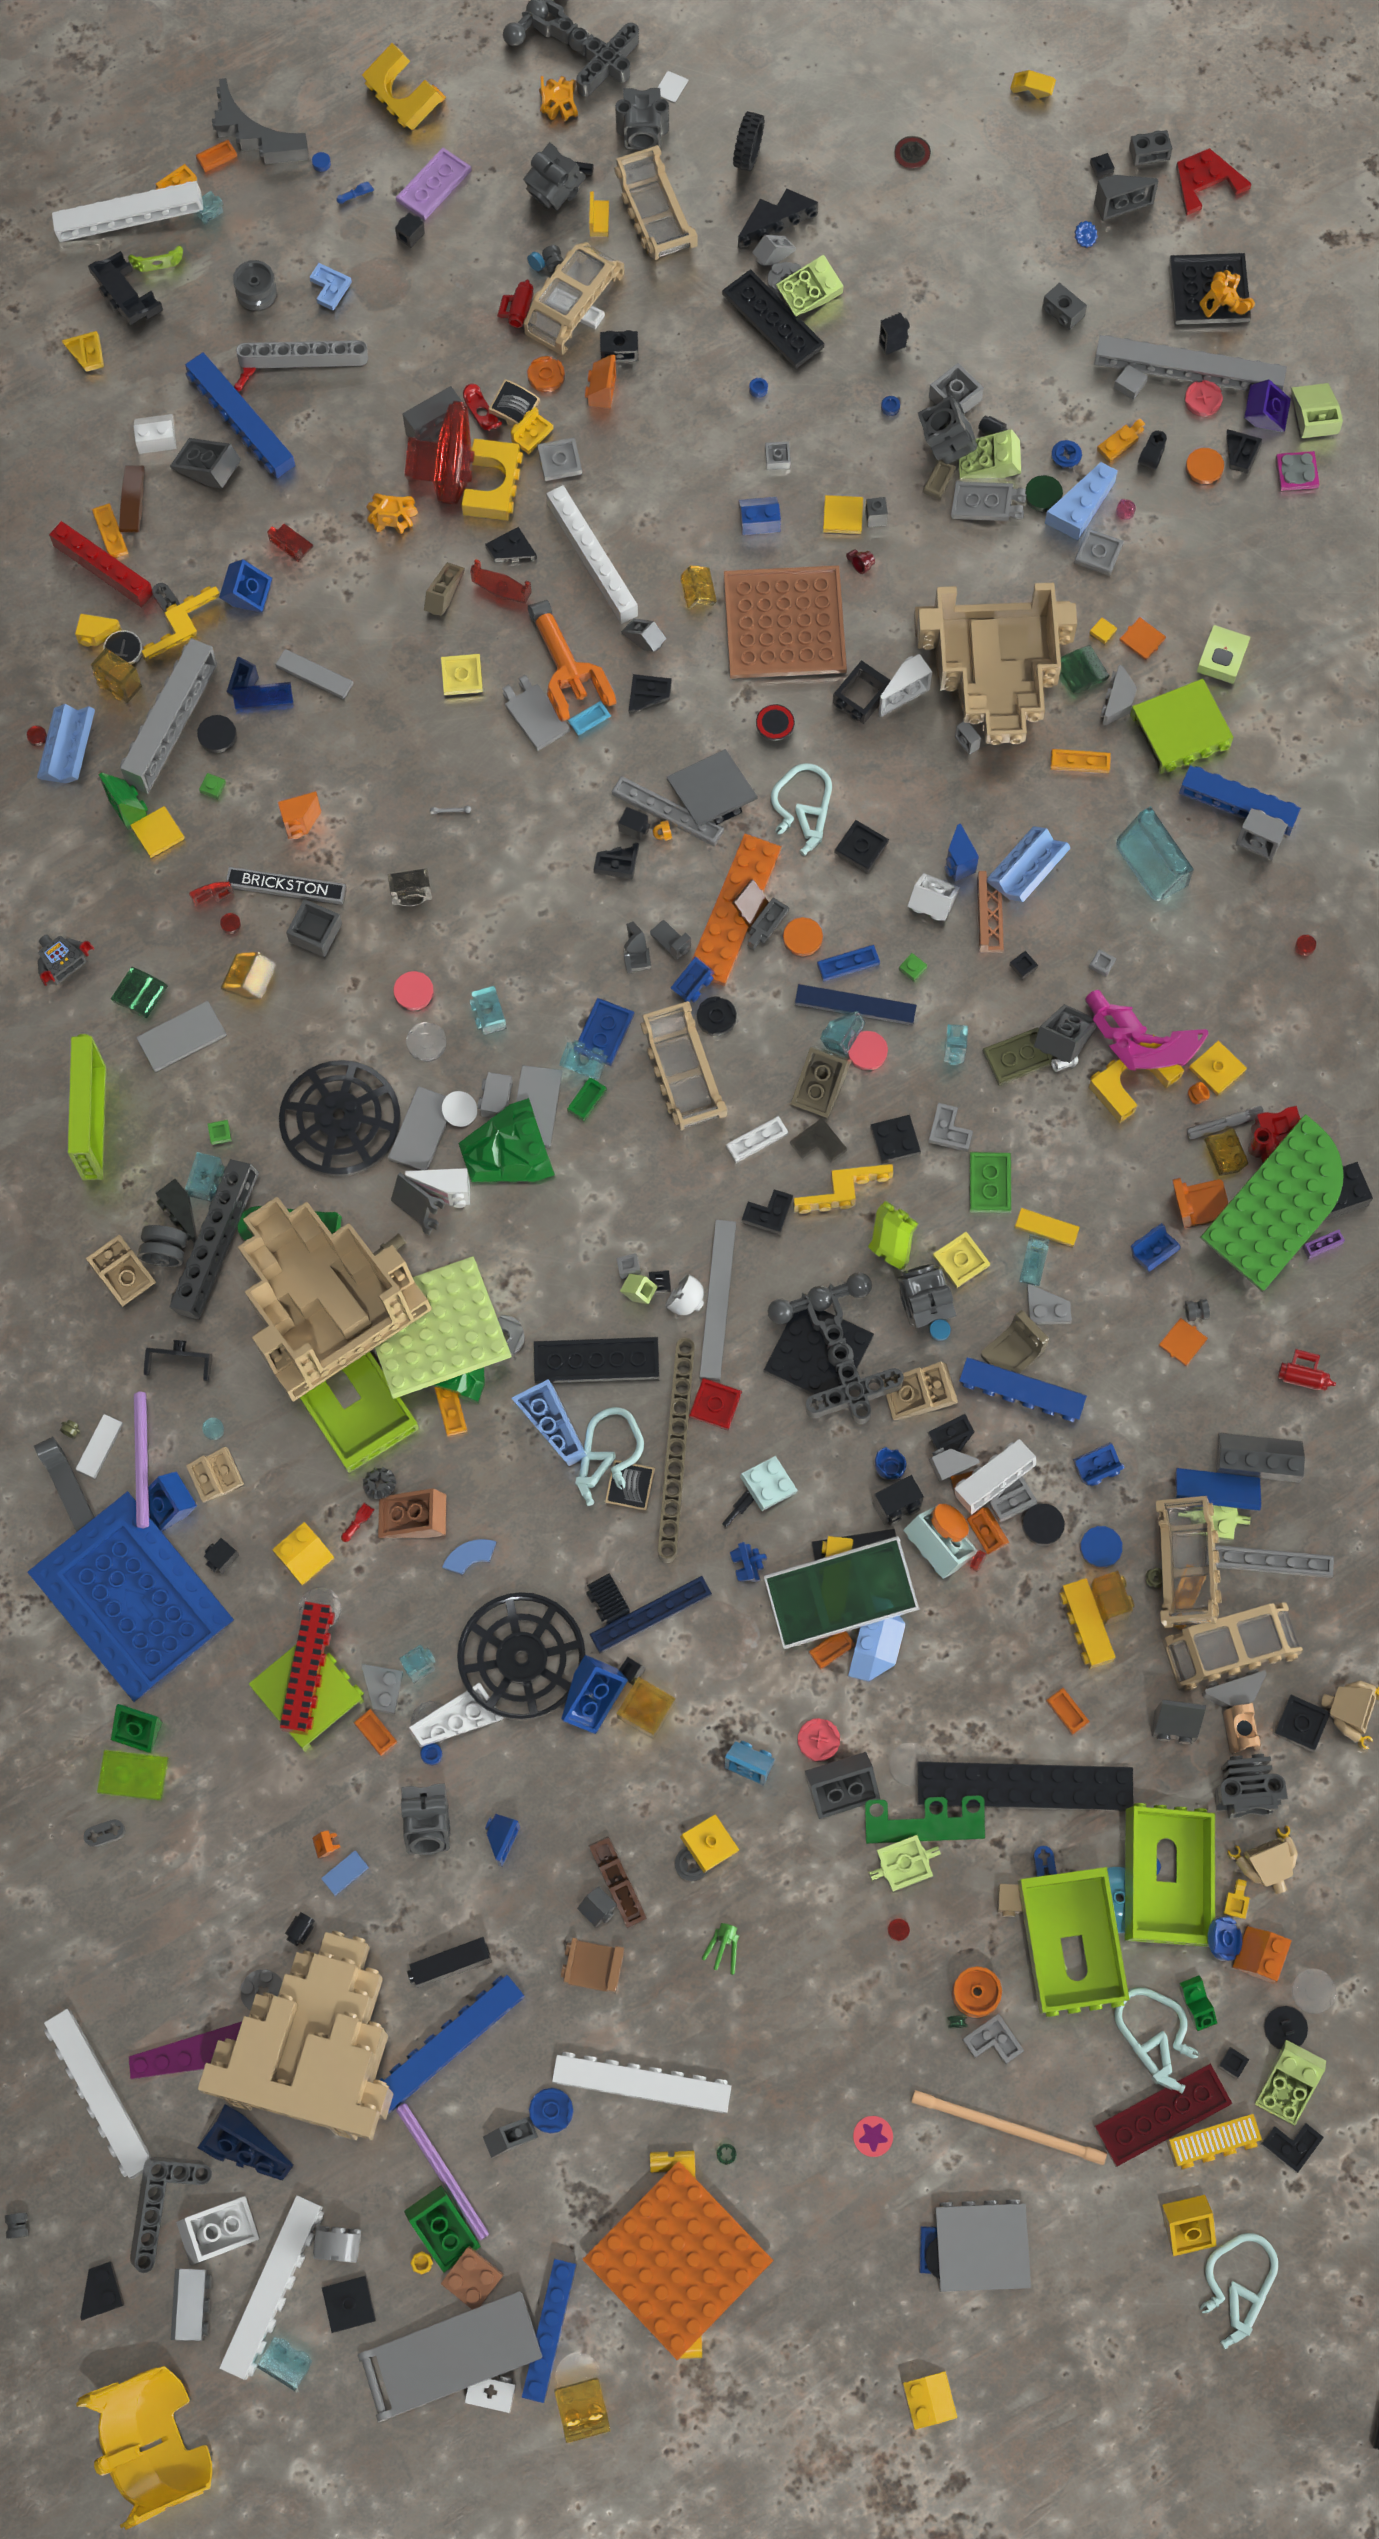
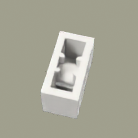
(502, 2401)

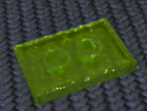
(133, 1775)

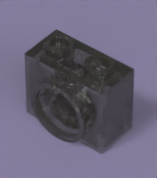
(410, 887)

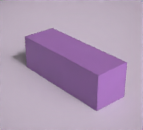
(1323, 1244)

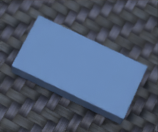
(345, 1873)

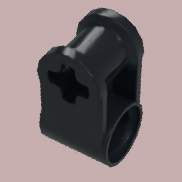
(1153, 450)

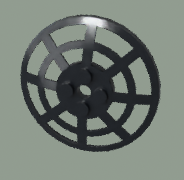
(342, 1127)
(513, 1644)

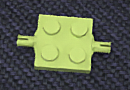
(1226, 1519)
(904, 1863)

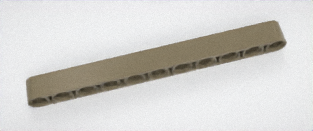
(676, 1459)

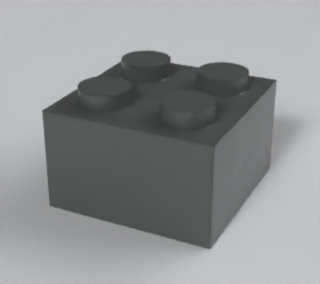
(314, 928)

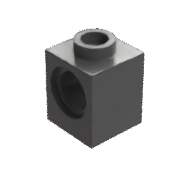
(876, 512)

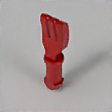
(243, 378)
(362, 1516)

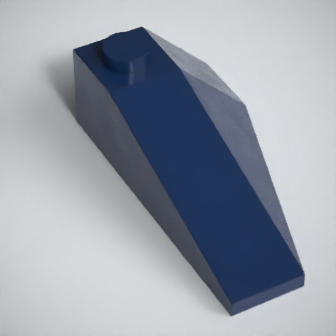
(238, 2140)

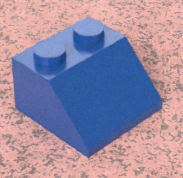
(760, 515)
(245, 586)
(961, 856)
(169, 1501)

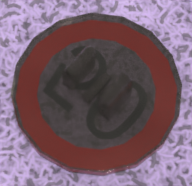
(912, 152)

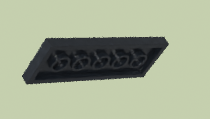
(773, 318)
(596, 1360)

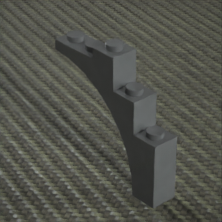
(272, 144)

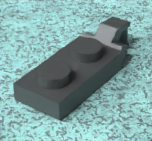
(767, 922)

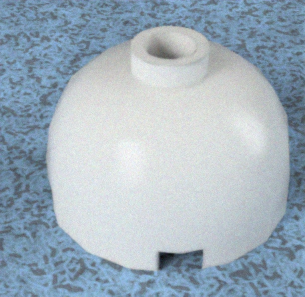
(686, 1297)

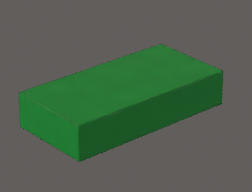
(587, 1099)

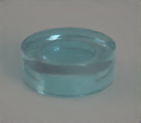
(213, 1428)

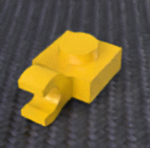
(1236, 1903)

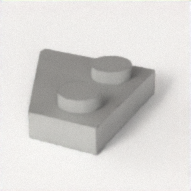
(383, 1687)

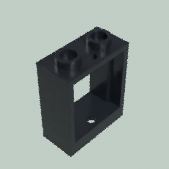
(872, 677)

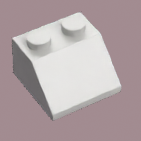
(155, 434)
(933, 897)

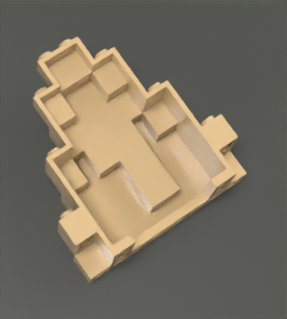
(998, 656)
(322, 1295)
(311, 2046)

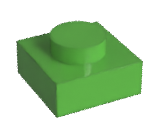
(212, 786)
(912, 967)
(219, 1132)

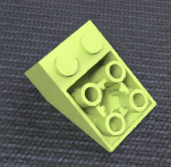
(810, 286)
(1317, 410)
(995, 457)
(1291, 2082)

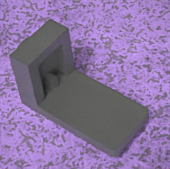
(671, 940)

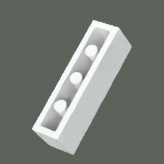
(995, 1476)

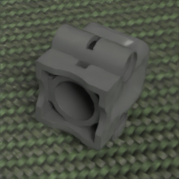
(642, 118)
(553, 178)
(948, 430)
(926, 1295)
(425, 1819)

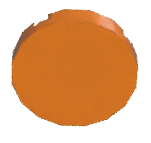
(546, 374)
(1204, 465)
(803, 936)
(949, 1522)

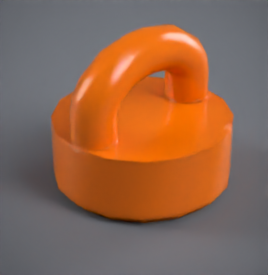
(1198, 1093)

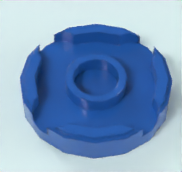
(1101, 1547)
(1224, 1938)
(551, 2110)

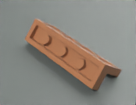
(983, 917)

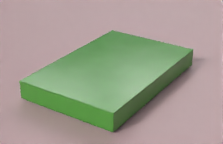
(990, 1182)

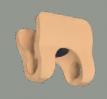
(1241, 1728)

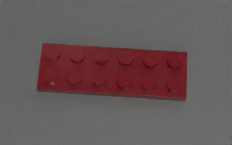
(1162, 2115)

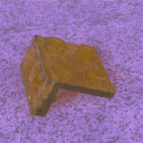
(582, 2410)

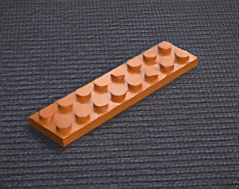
(725, 928)

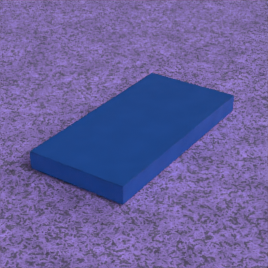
(1220, 1488)

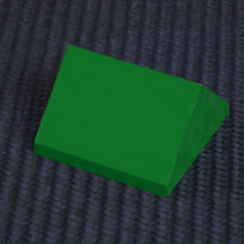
(135, 1728)

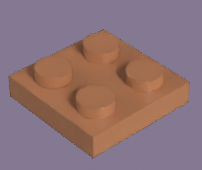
(472, 2278)

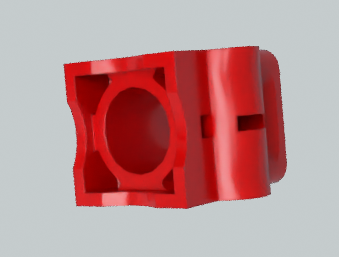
(1271, 1130)

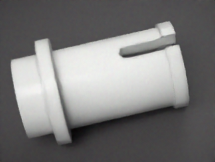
(1058, 1065)

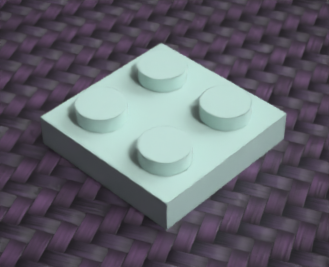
(768, 1483)

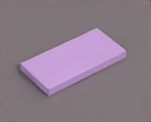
(433, 183)

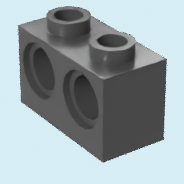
(1150, 147)

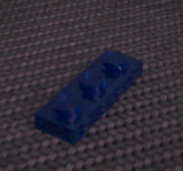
(262, 695)

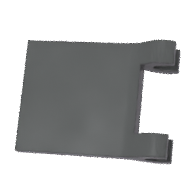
(416, 1202)

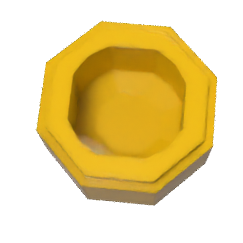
(421, 2262)

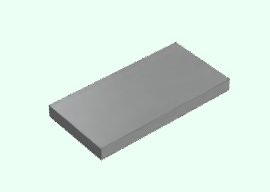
(181, 1036)
(542, 1089)
(420, 1131)

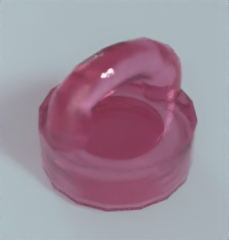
(1125, 509)

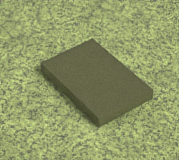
(1016, 1057)

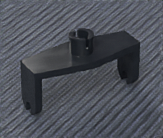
(178, 1349)

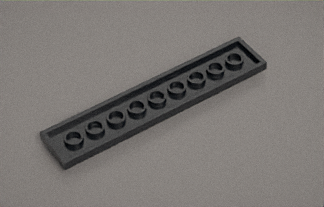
(1026, 1786)

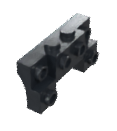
(116, 288)

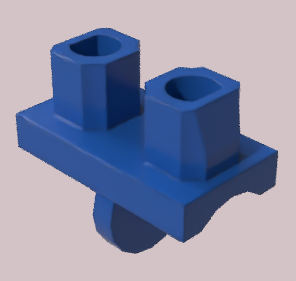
(750, 1560)

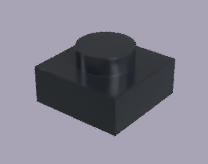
(1102, 165)
(1023, 965)
(631, 1670)
(1233, 2062)

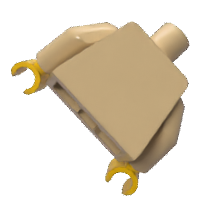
(1352, 1709)
(1269, 1862)

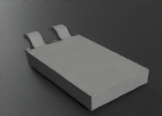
(987, 501)
(534, 714)

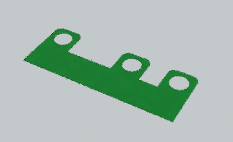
(931, 1828)

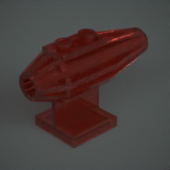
(447, 460)

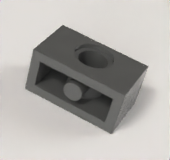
(1062, 297)

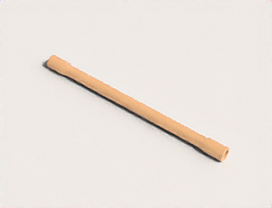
(931, 2102)

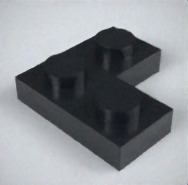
(770, 1217)
(1293, 2152)

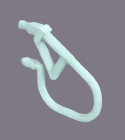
(813, 836)
(584, 1482)
(1158, 2076)
(1242, 2329)

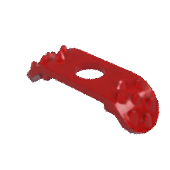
(475, 400)

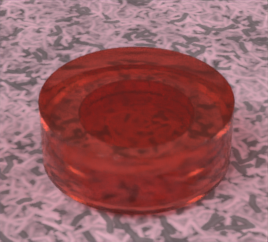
(36, 735)
(230, 923)
(1305, 945)
(978, 1560)
(898, 1930)

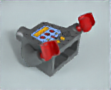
(61, 957)

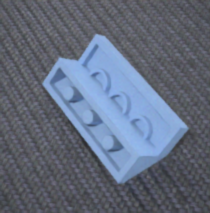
(65, 744)
(1027, 864)

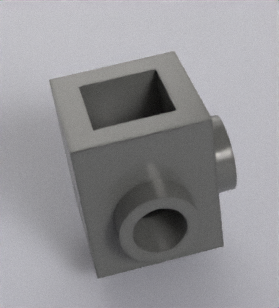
(597, 1907)

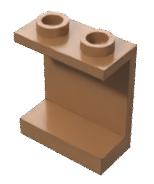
(592, 1966)

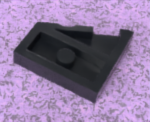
(1242, 450)
(510, 547)
(648, 691)
(617, 862)
(952, 1434)
(101, 2292)

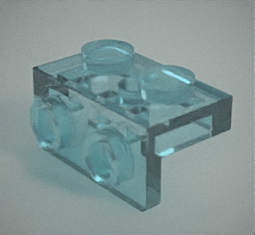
(285, 2363)

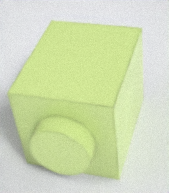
(638, 1288)

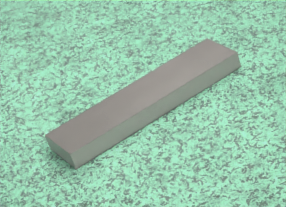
(314, 674)

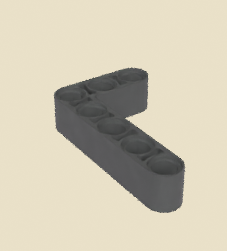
(65, 1482)
(156, 2203)

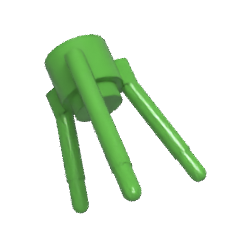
(726, 1935)

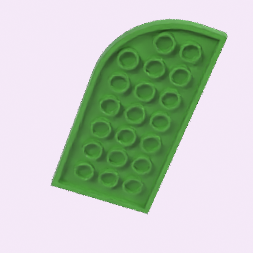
(1279, 1205)

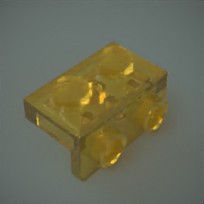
(698, 586)
(1226, 1152)

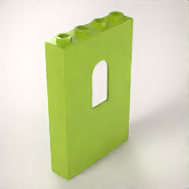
(86, 1108)
(366, 1425)
(1069, 1907)
(1169, 1910)

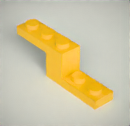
(180, 623)
(843, 1188)

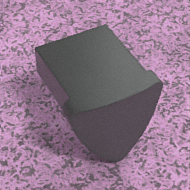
(636, 940)
(637, 961)

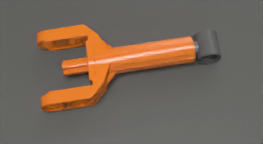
(568, 672)

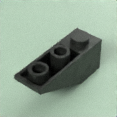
(178, 1204)

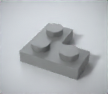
(944, 1131)
(994, 2034)

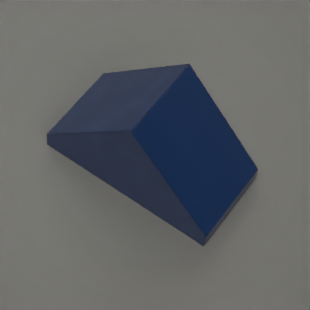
(243, 675)

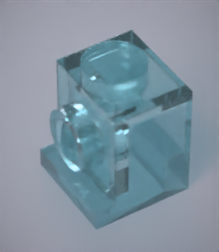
(211, 207)

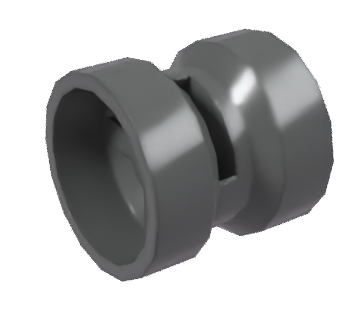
(552, 256)
(1197, 1310)
(19, 2230)

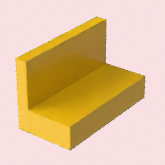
(598, 217)

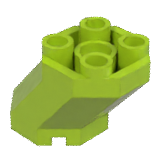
(893, 1235)

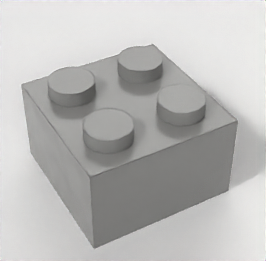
(959, 385)
(1261, 833)

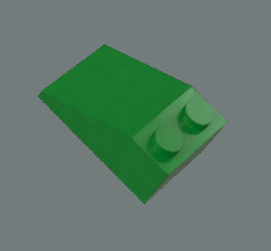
(123, 799)
(441, 2228)

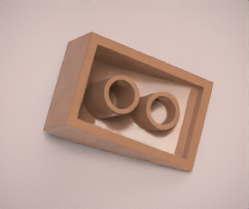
(413, 1515)

